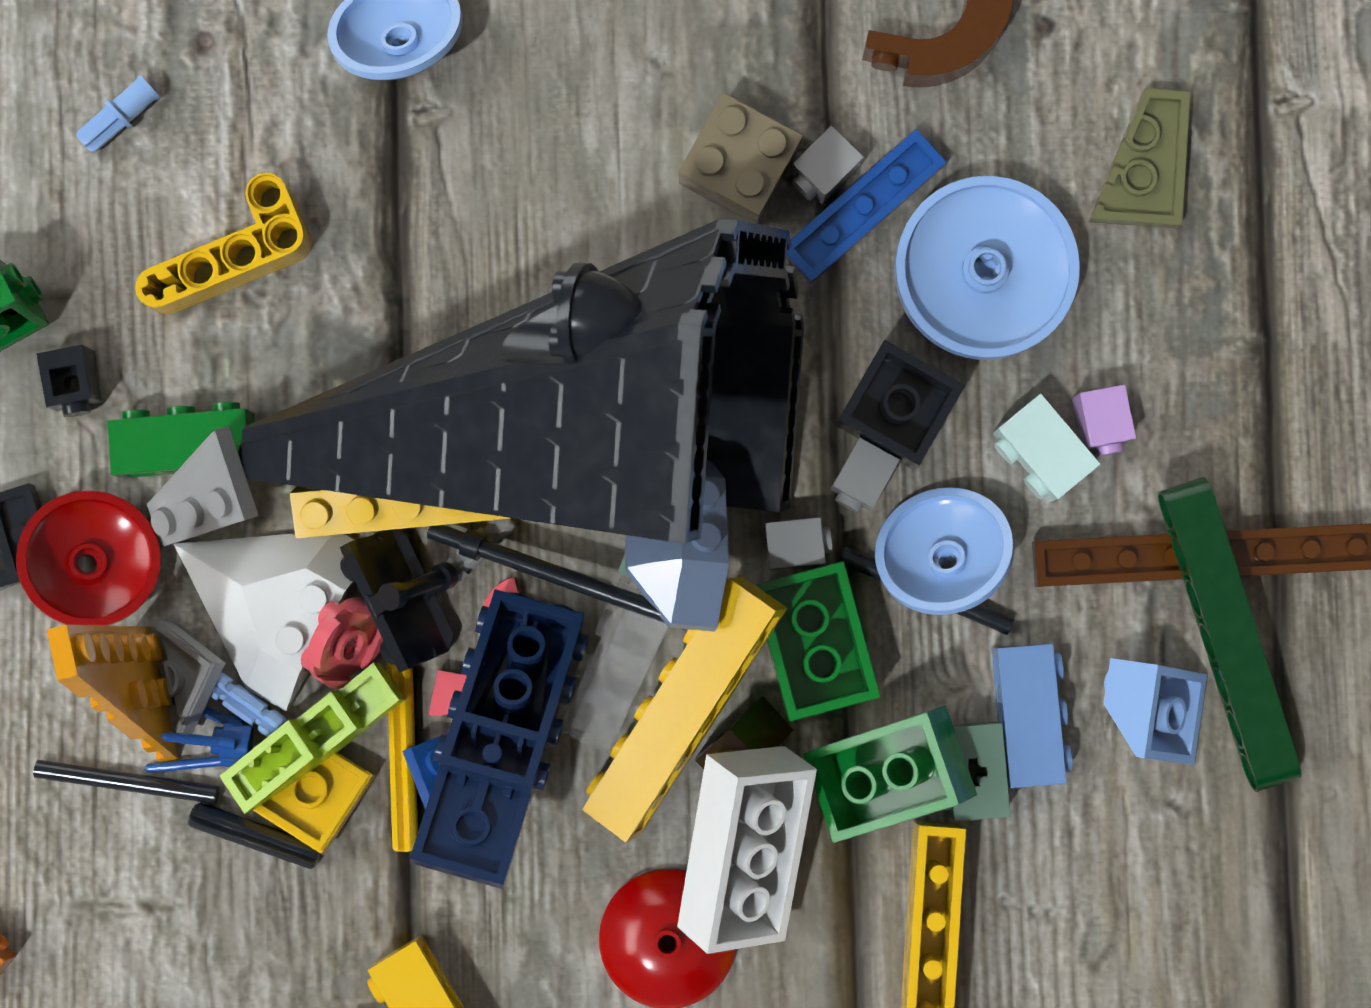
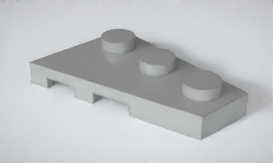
(203, 493)

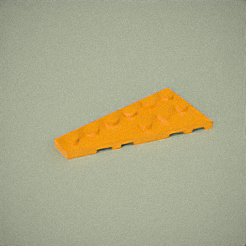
(121, 676)

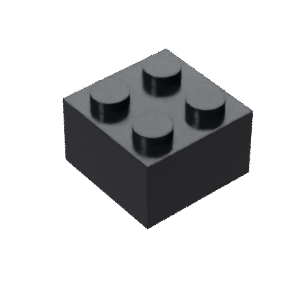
(900, 404)

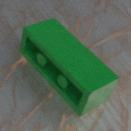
(161, 444)

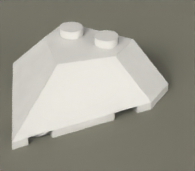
(267, 602)

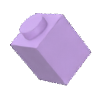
(1104, 419)

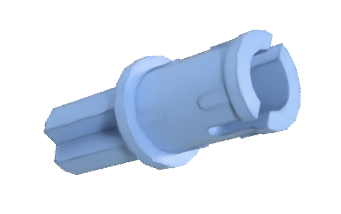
(117, 115)

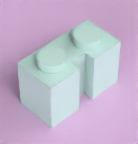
(1044, 449)

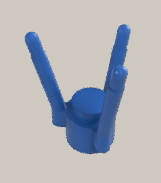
(228, 742)

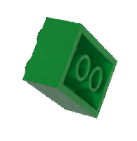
(819, 643)
(890, 774)

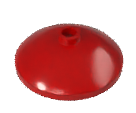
(92, 527)
(630, 948)

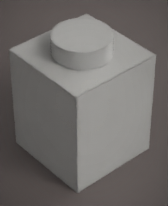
(825, 166)
(863, 476)
(797, 543)

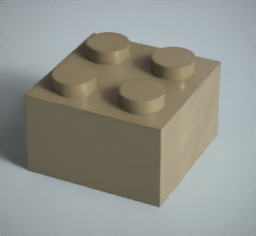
(739, 159)

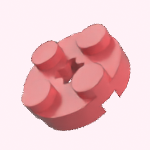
(342, 642)

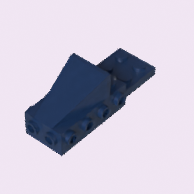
(499, 736)

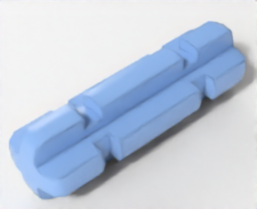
(247, 705)

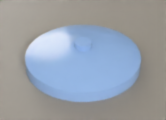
(986, 267)

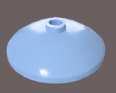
(393, 36)
(939, 529)

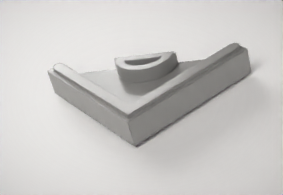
(189, 674)

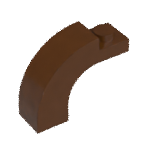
(946, 56)

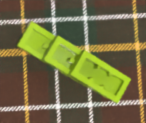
(311, 738)

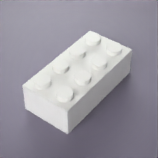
(746, 848)

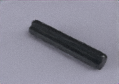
(252, 835)

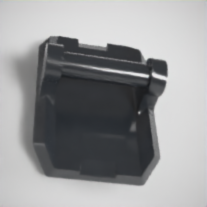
(401, 596)

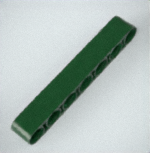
(1229, 634)

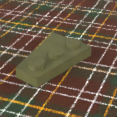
(1150, 165)

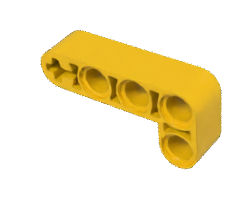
(223, 252)

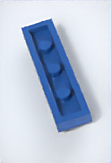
(864, 206)

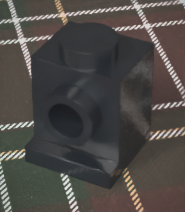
(57, 371)

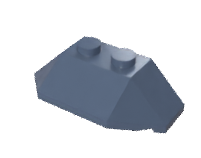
(689, 577)

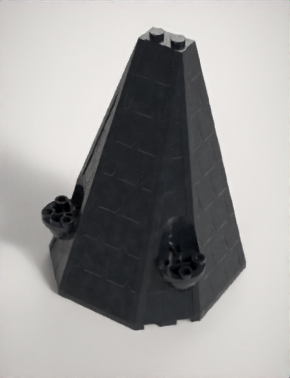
(581, 400)

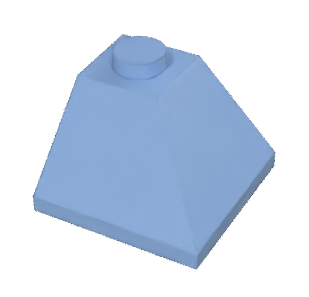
(1156, 708)

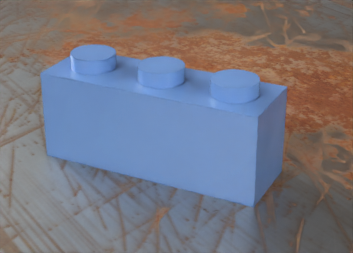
(1031, 714)

